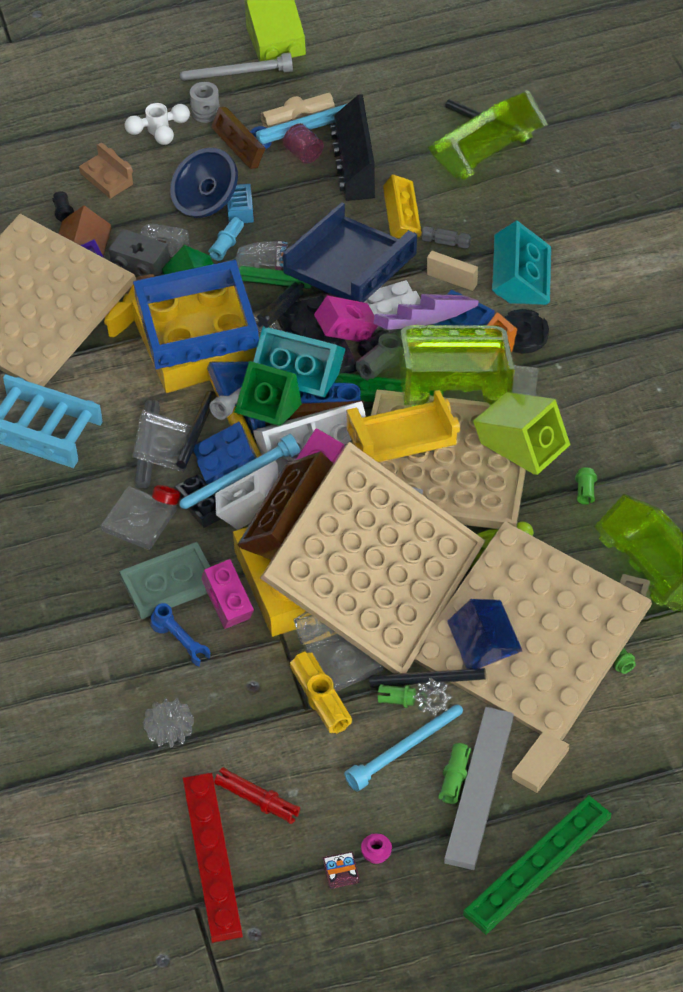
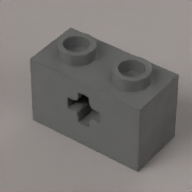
(139, 253)

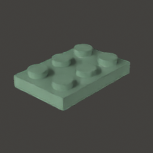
(166, 579)

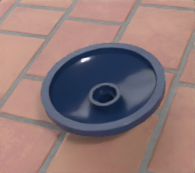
(204, 182)

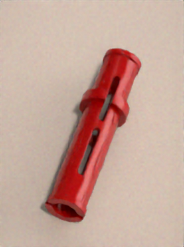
(267, 800)

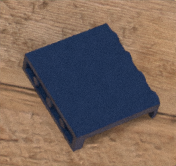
(347, 256)

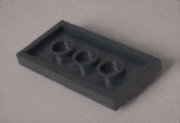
(300, 320)

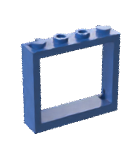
(189, 283)

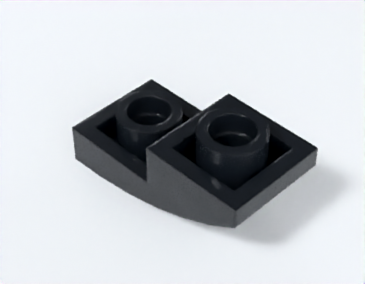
(204, 510)

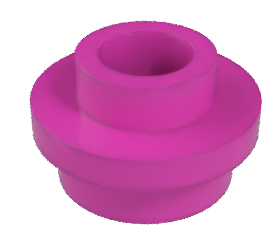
(376, 855)

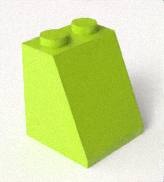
(274, 28)
(523, 430)

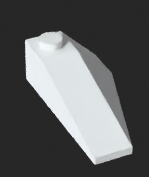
(329, 421)

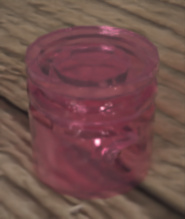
(303, 143)

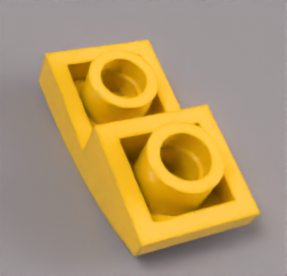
(120, 315)

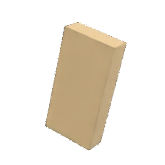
(452, 270)
(540, 761)

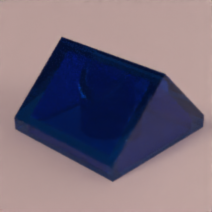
(483, 633)

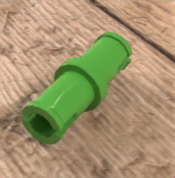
(454, 773)

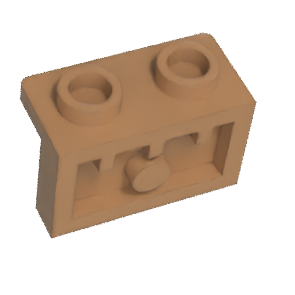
(107, 171)

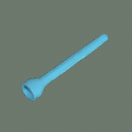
(287, 447)
(359, 775)

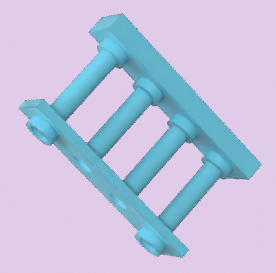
(41, 442)

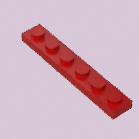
(212, 858)

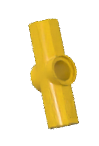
(327, 704)

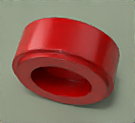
(166, 495)

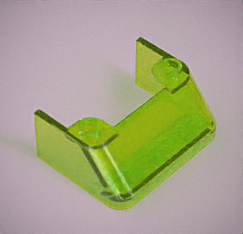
(488, 133)

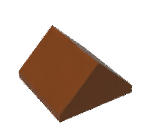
(86, 226)

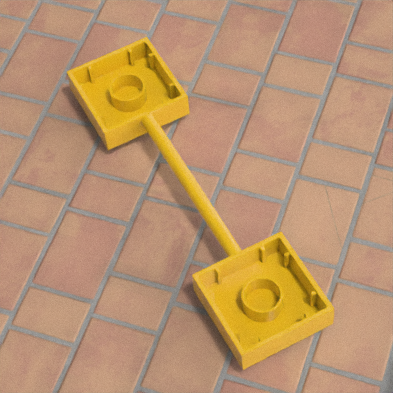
(200, 316)

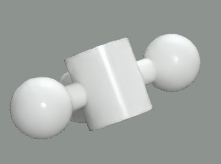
(157, 121)

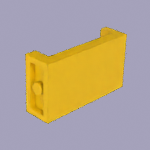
(404, 430)

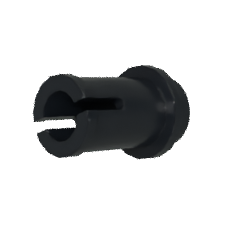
(62, 206)
(367, 345)

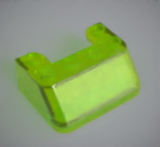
(455, 360)
(651, 543)

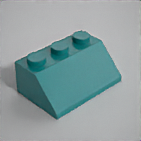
(521, 266)
(311, 360)

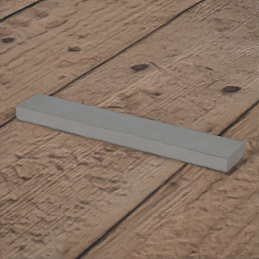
(479, 789)

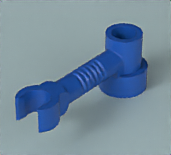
(163, 622)

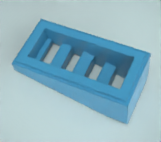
(241, 204)

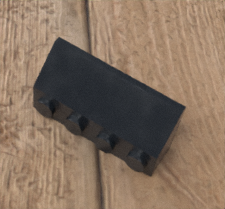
(354, 151)

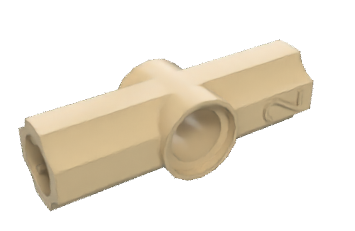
(297, 108)

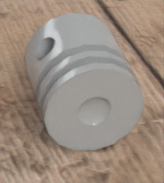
(204, 104)

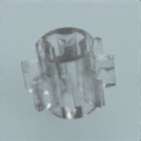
(424, 696)

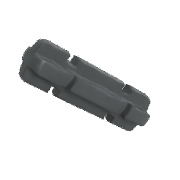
(446, 237)

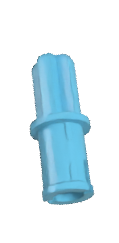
(226, 239)

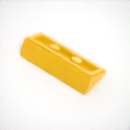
(401, 206)

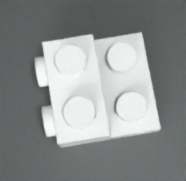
(387, 298)

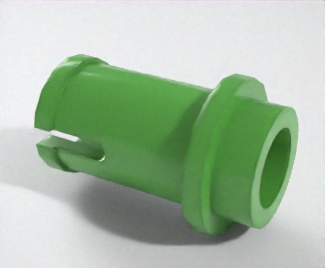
(586, 480)
(624, 662)
(398, 695)

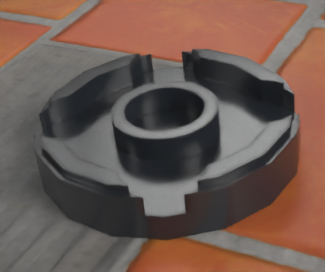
(531, 330)

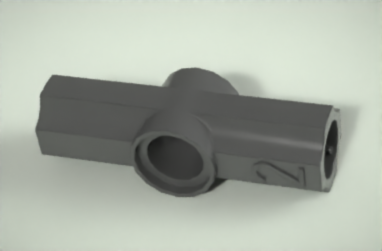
(382, 356)

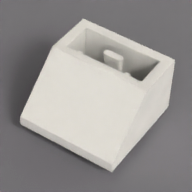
(242, 499)

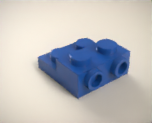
(224, 452)

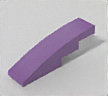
(431, 310)

